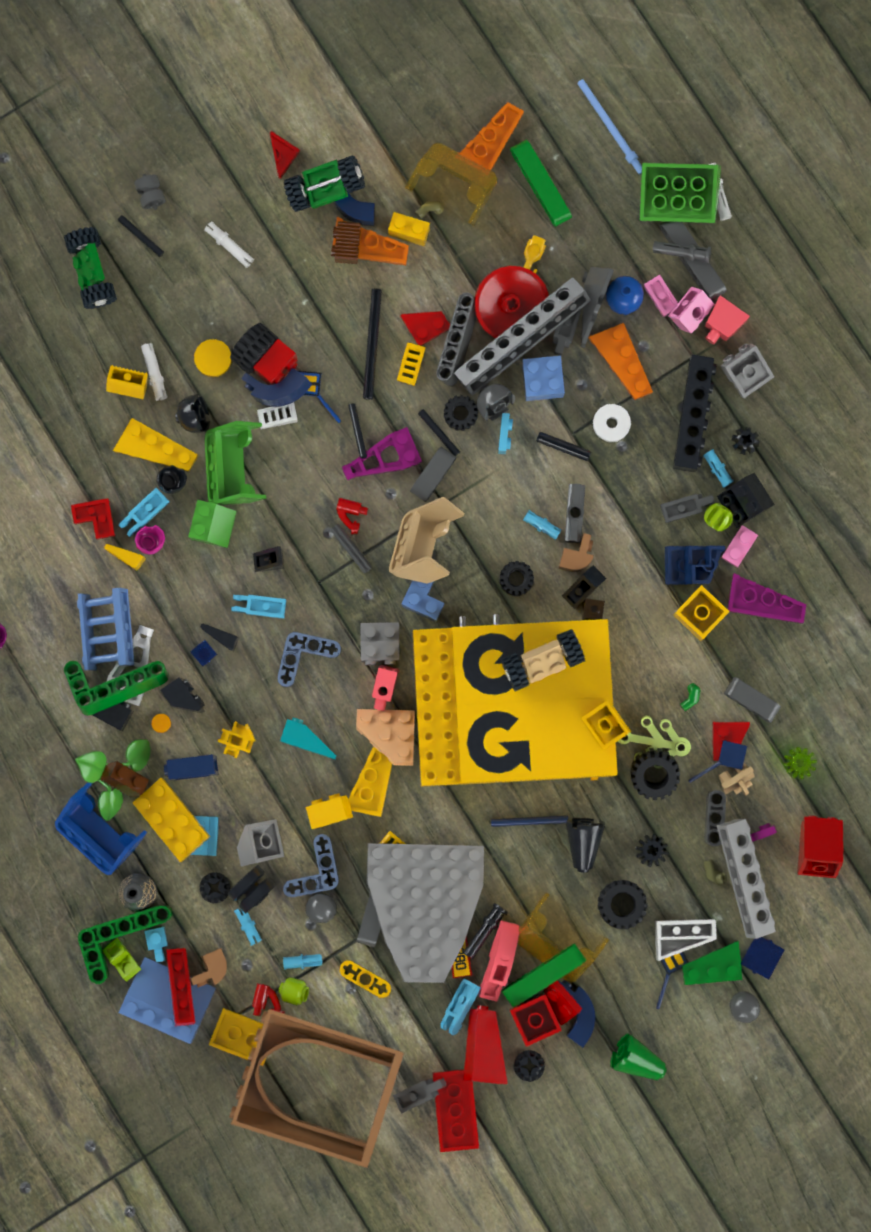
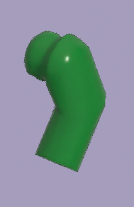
(693, 698)

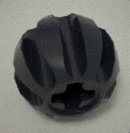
(741, 435)

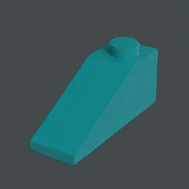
(300, 736)

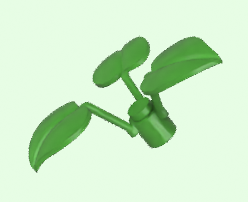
(93, 765)

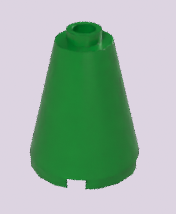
(637, 1059)

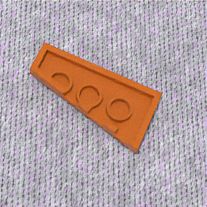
(493, 137)
(379, 248)
(622, 358)

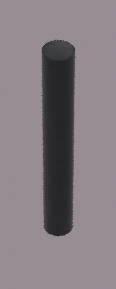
(141, 236)
(357, 430)
(439, 433)

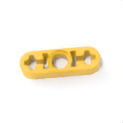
(380, 980)

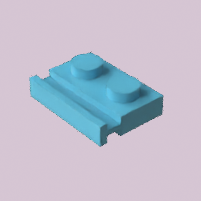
(211, 825)

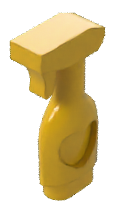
(534, 251)

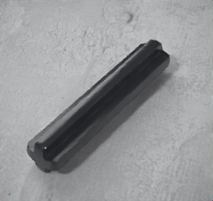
(563, 446)

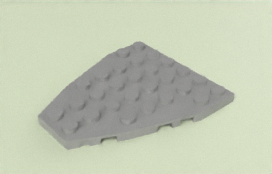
(425, 903)

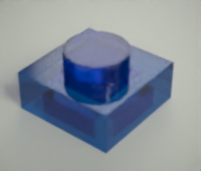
(203, 653)

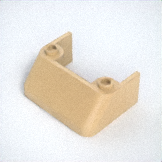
(417, 540)

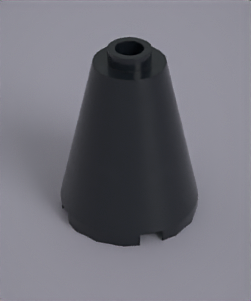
(584, 841)

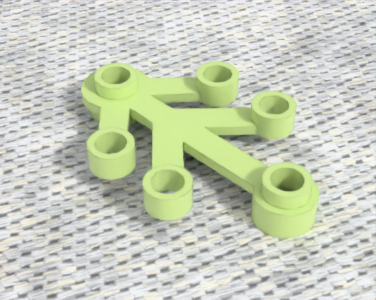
(658, 741)

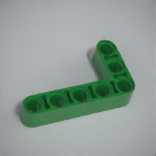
(113, 686)
(116, 931)

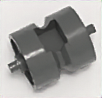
(148, 188)

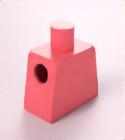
(724, 320)
(386, 678)

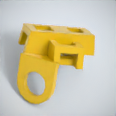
(238, 739)

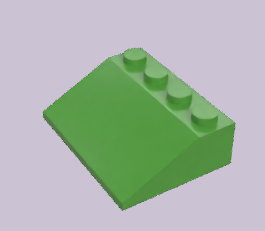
(679, 192)

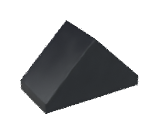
(268, 559)

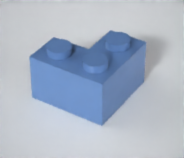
(420, 603)

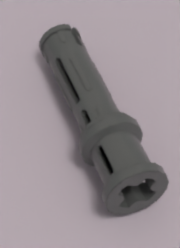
(691, 252)

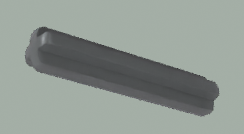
(351, 548)

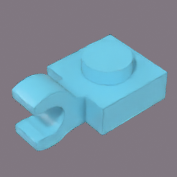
(156, 940)

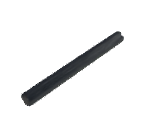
(372, 343)

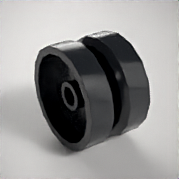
(249, 886)

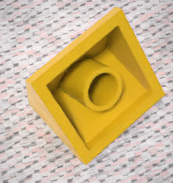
(606, 724)

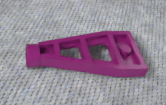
(404, 447)

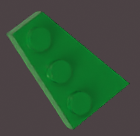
(716, 966)

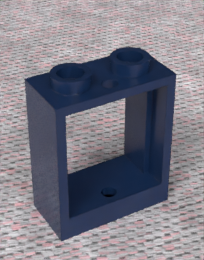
(191, 767)

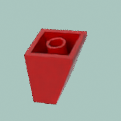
(820, 847)

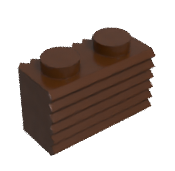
(347, 242)
(124, 779)

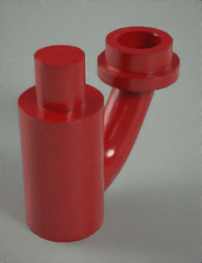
(355, 508)
(260, 999)

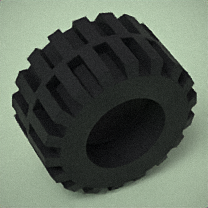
(252, 347)
(661, 788)
(629, 920)

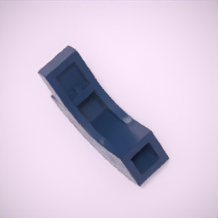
(356, 211)
(279, 394)
(585, 1019)

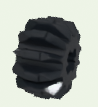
(650, 857)

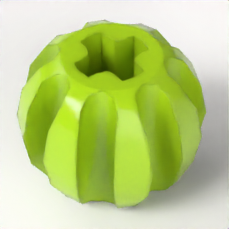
(718, 517)

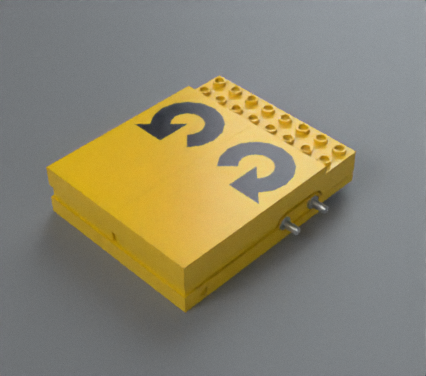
(488, 733)

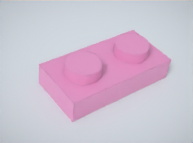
(661, 295)
(739, 546)

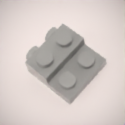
(747, 370)
(380, 643)

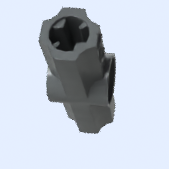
(573, 528)

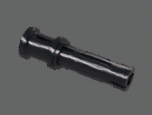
(492, 921)

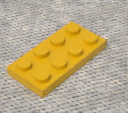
(171, 819)

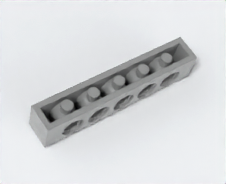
(738, 873)

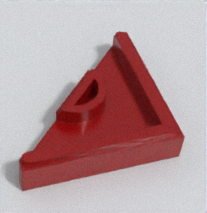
(283, 153)

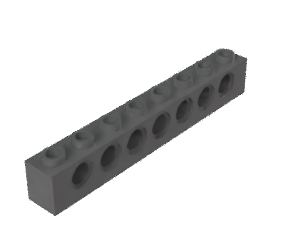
(522, 336)

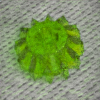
(802, 769)

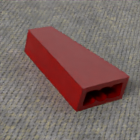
(483, 1049)

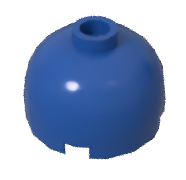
(624, 295)

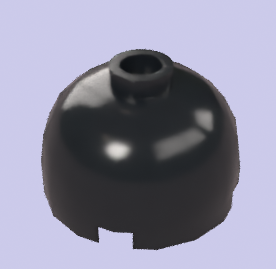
(192, 413)

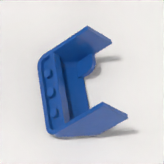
(93, 835)

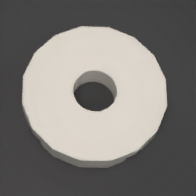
(611, 434)

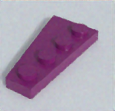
(755, 600)

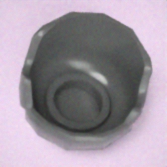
(321, 908)
(744, 1007)

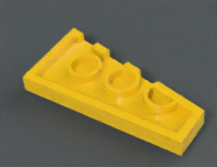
(148, 444)
(372, 785)

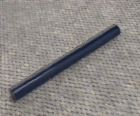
(529, 821)

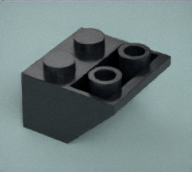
(746, 499)
(180, 696)

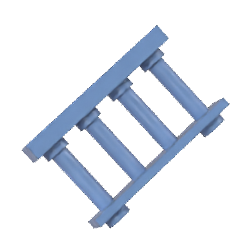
(123, 633)

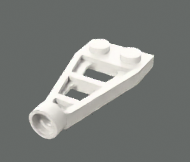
(143, 643)

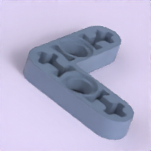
(297, 650)
(319, 878)

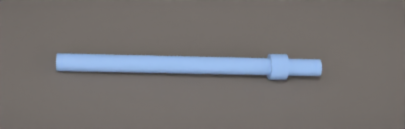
(631, 156)

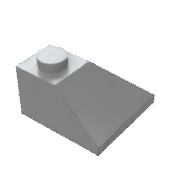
(260, 843)

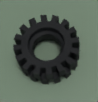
(468, 404)
(519, 567)

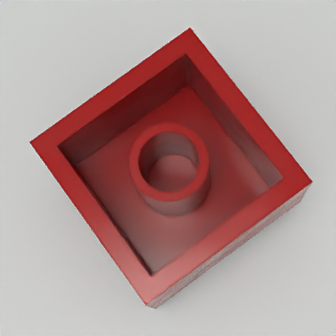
(276, 363)
(535, 1019)

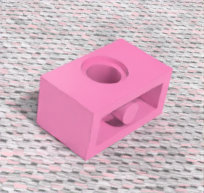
(691, 310)

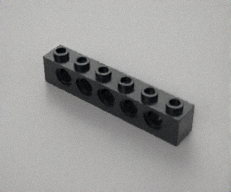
(703, 365)

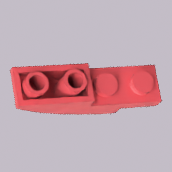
(501, 961)

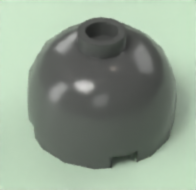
(494, 401)

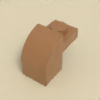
(577, 560)
(215, 966)

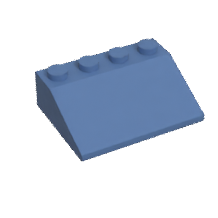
(151, 1001)

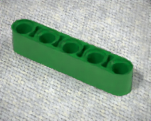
(540, 183)
(543, 975)

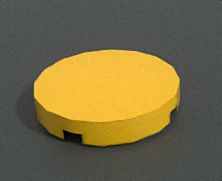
(212, 358)

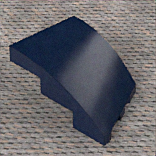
(691, 564)

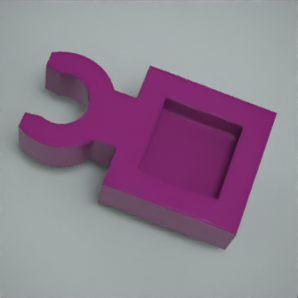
(765, 830)

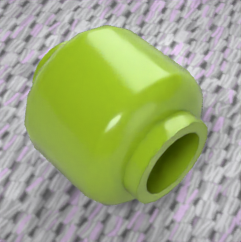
(294, 991)

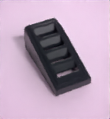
(225, 638)

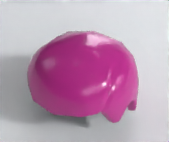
(150, 539)

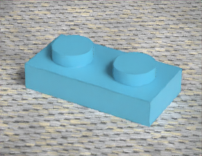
(504, 441)

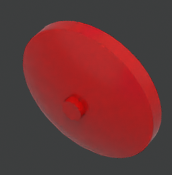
(506, 297)

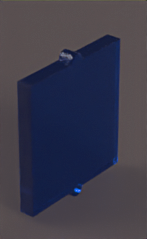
(762, 957)

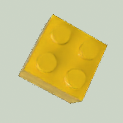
(701, 613)

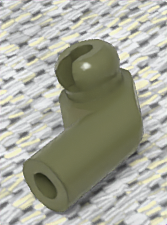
(429, 206)
(713, 875)

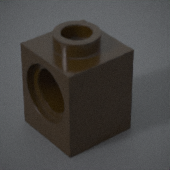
(593, 609)

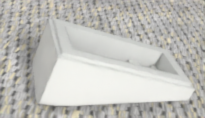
(293, 419)

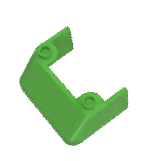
(226, 463)

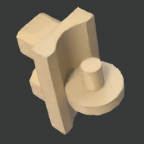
(739, 782)

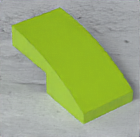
(121, 959)

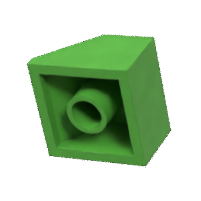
(212, 524)

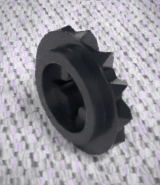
(224, 887)
(522, 1059)

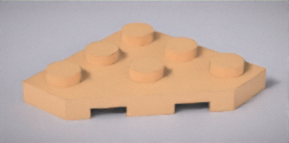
(389, 733)

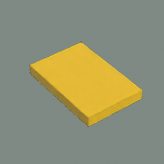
(235, 1034)

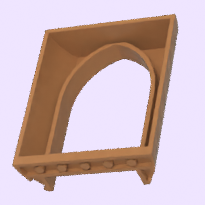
(259, 1113)

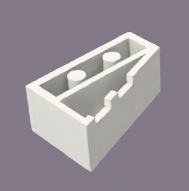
(680, 935)

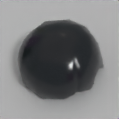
(171, 479)

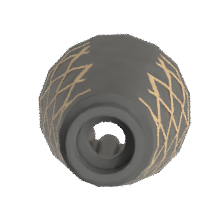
(145, 889)

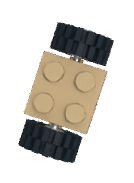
(543, 660)

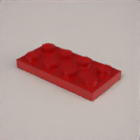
(456, 1112)

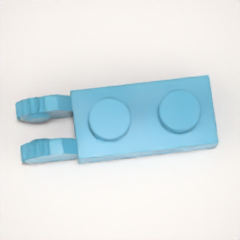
(145, 511)
(261, 606)
(459, 1006)

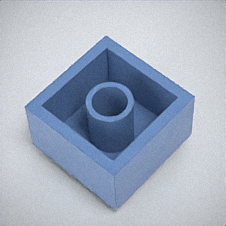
(543, 378)

